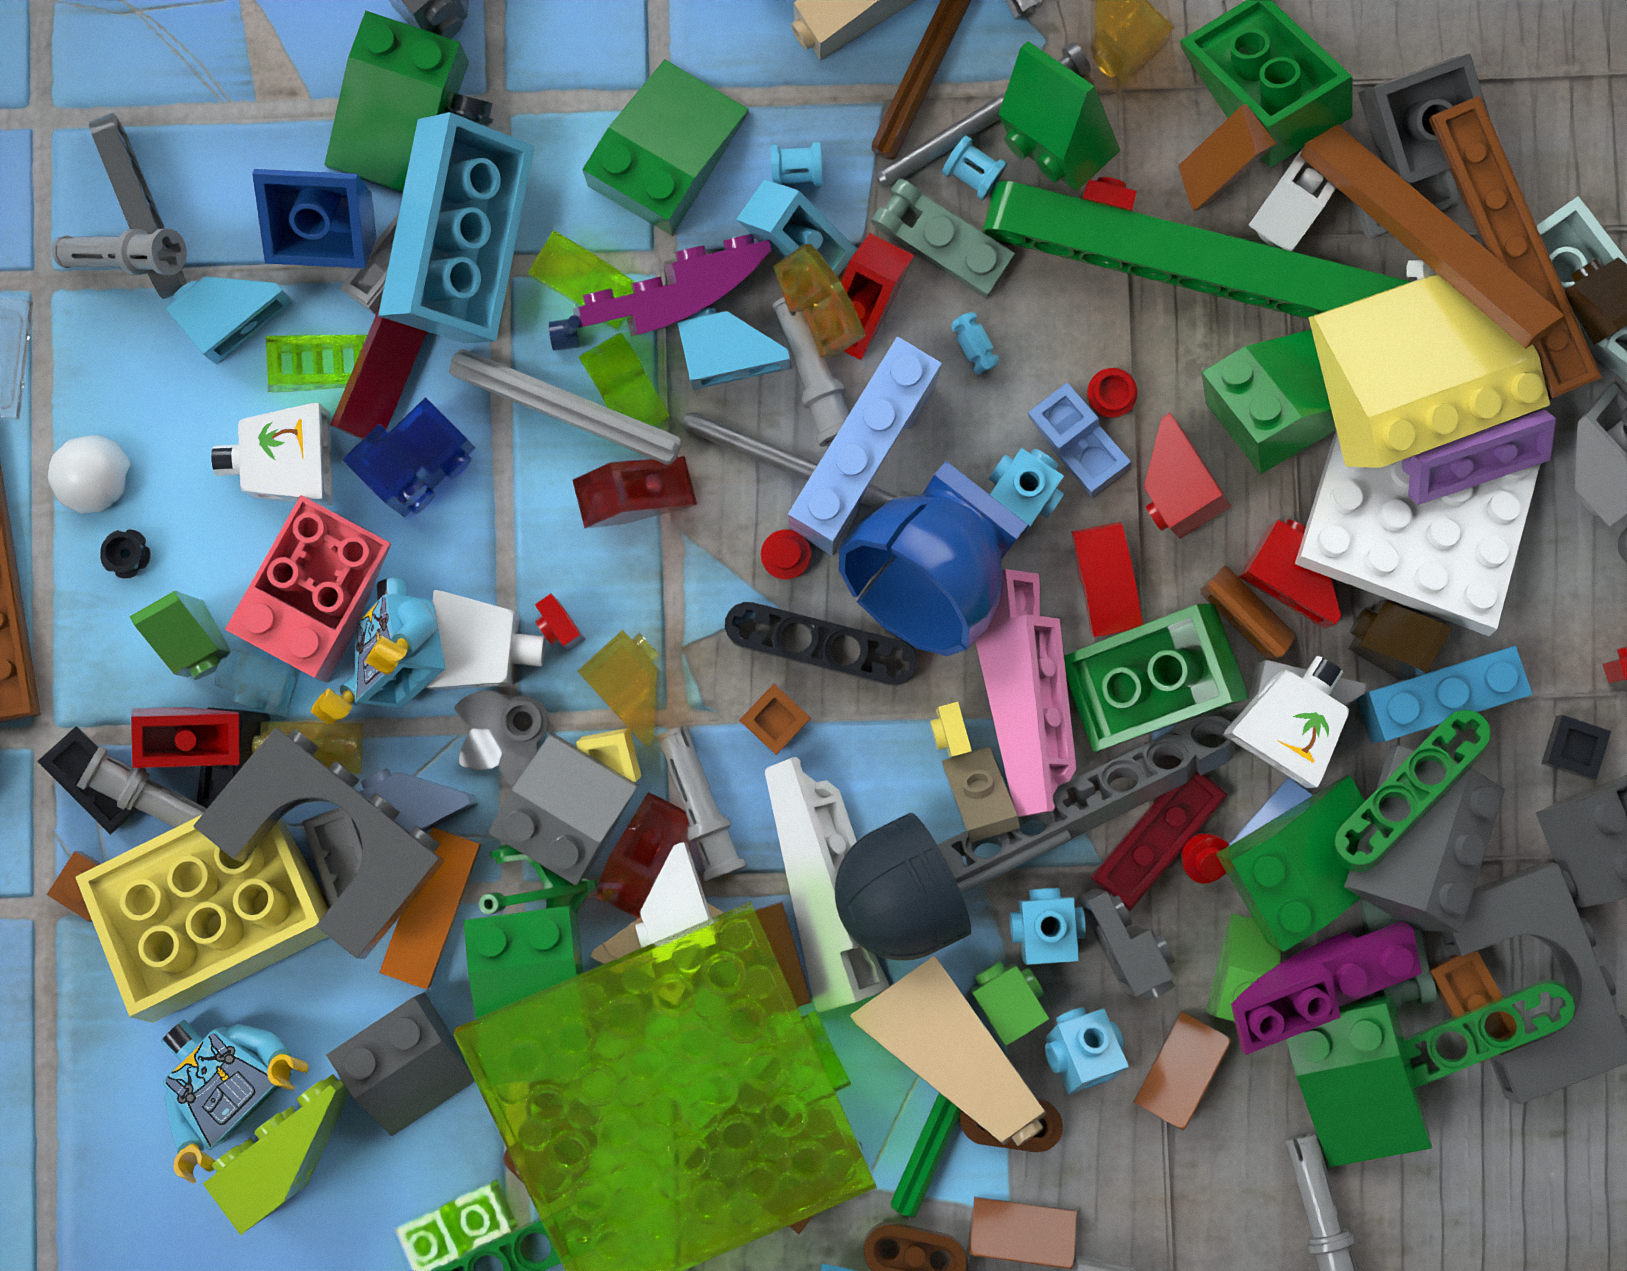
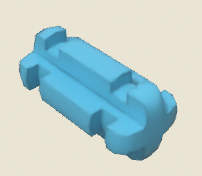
(975, 343)

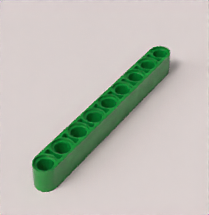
(1175, 252)

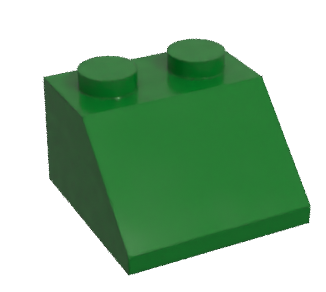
(1056, 119)

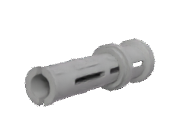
(132, 251)
(822, 392)
(134, 789)
(707, 826)
(1329, 1239)

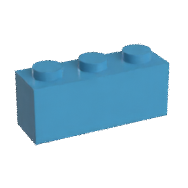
(1439, 693)

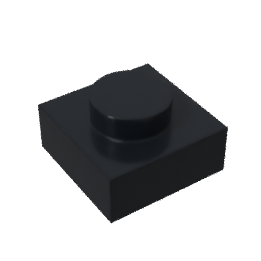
(1576, 747)

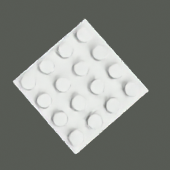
(1433, 556)

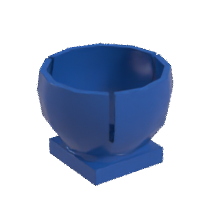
(944, 563)

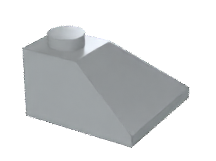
(1603, 457)

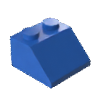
(314, 218)

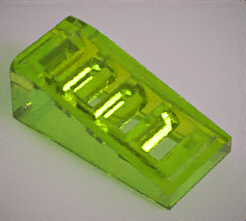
(316, 344)

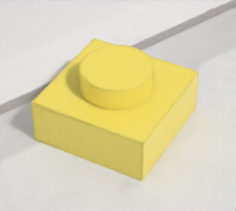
(950, 730)
(614, 750)

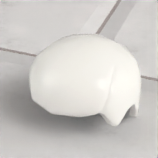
(88, 473)

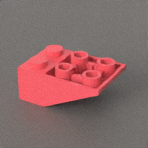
(310, 589)

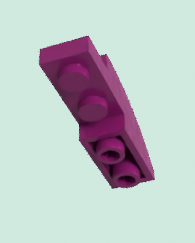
(693, 284)
(1320, 979)

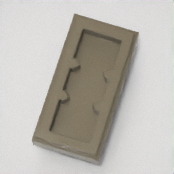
(980, 794)

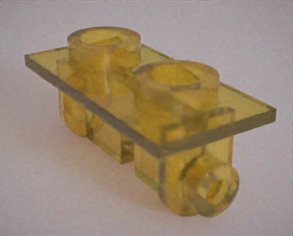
(336, 741)

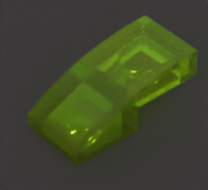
(577, 272)

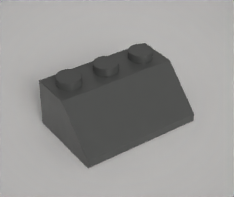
(1437, 864)

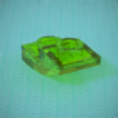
(456, 1227)

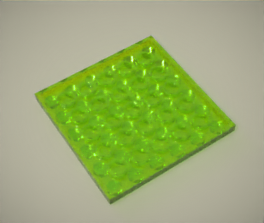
(667, 1102)

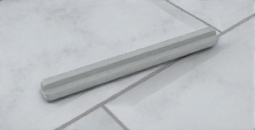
(565, 406)

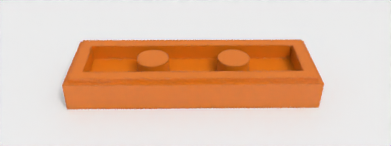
(428, 919)

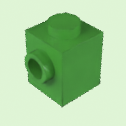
(1009, 1000)

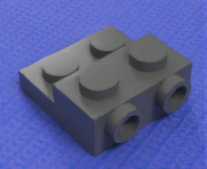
(1134, 954)

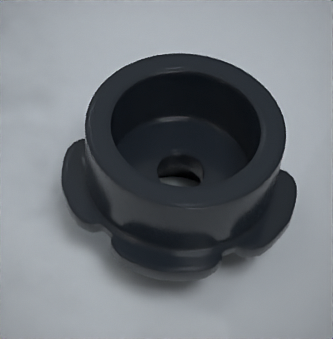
(471, 108)
(112, 550)

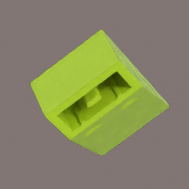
(265, 1174)

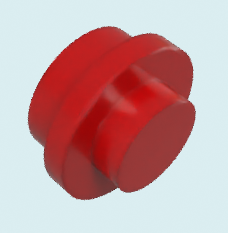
(1112, 393)
(785, 554)
(1201, 859)

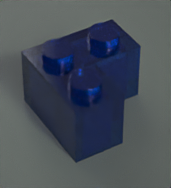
(410, 458)

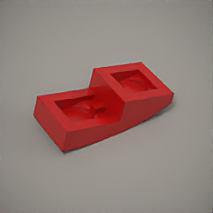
(1107, 579)

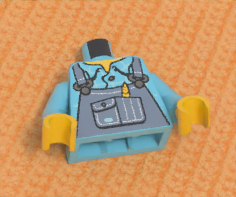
(394, 654)
(220, 1086)

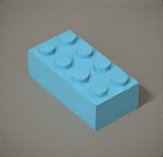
(456, 229)

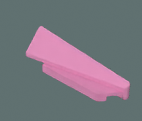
(1028, 694)

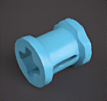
(797, 164)
(957, 166)

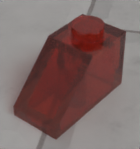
(633, 491)
(641, 854)

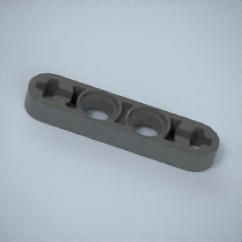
(131, 190)

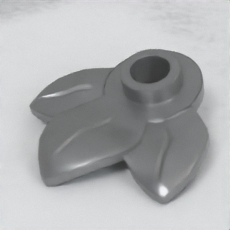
(495, 736)

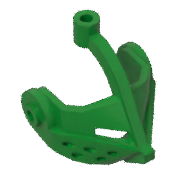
(556, 889)

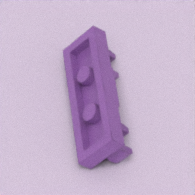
(1480, 457)

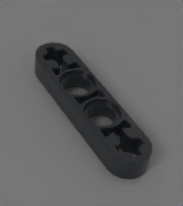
(822, 637)

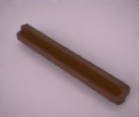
(918, 77)

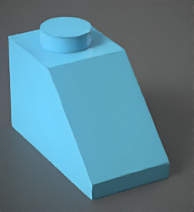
(792, 220)
(225, 312)
(727, 349)

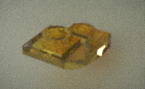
(814, 289)

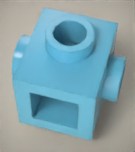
(1038, 471)
(1061, 941)
(1085, 1049)

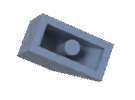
(417, 799)

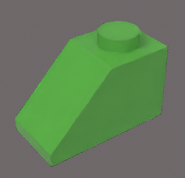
(182, 634)
(1241, 962)

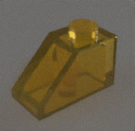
(1126, 35)
(628, 683)

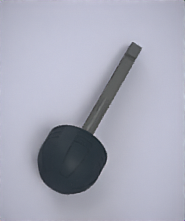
(905, 891)

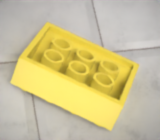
(1420, 372)
(194, 920)

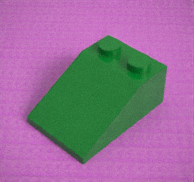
(1276, 69)
(388, 85)
(664, 146)
(1271, 398)
(1154, 676)
(1291, 868)
(520, 955)
(1360, 1084)

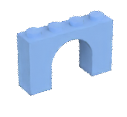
(853, 458)

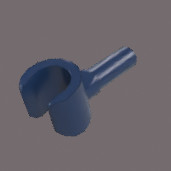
(564, 333)

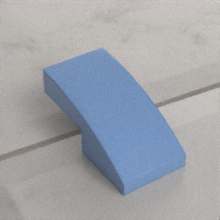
(1079, 440)

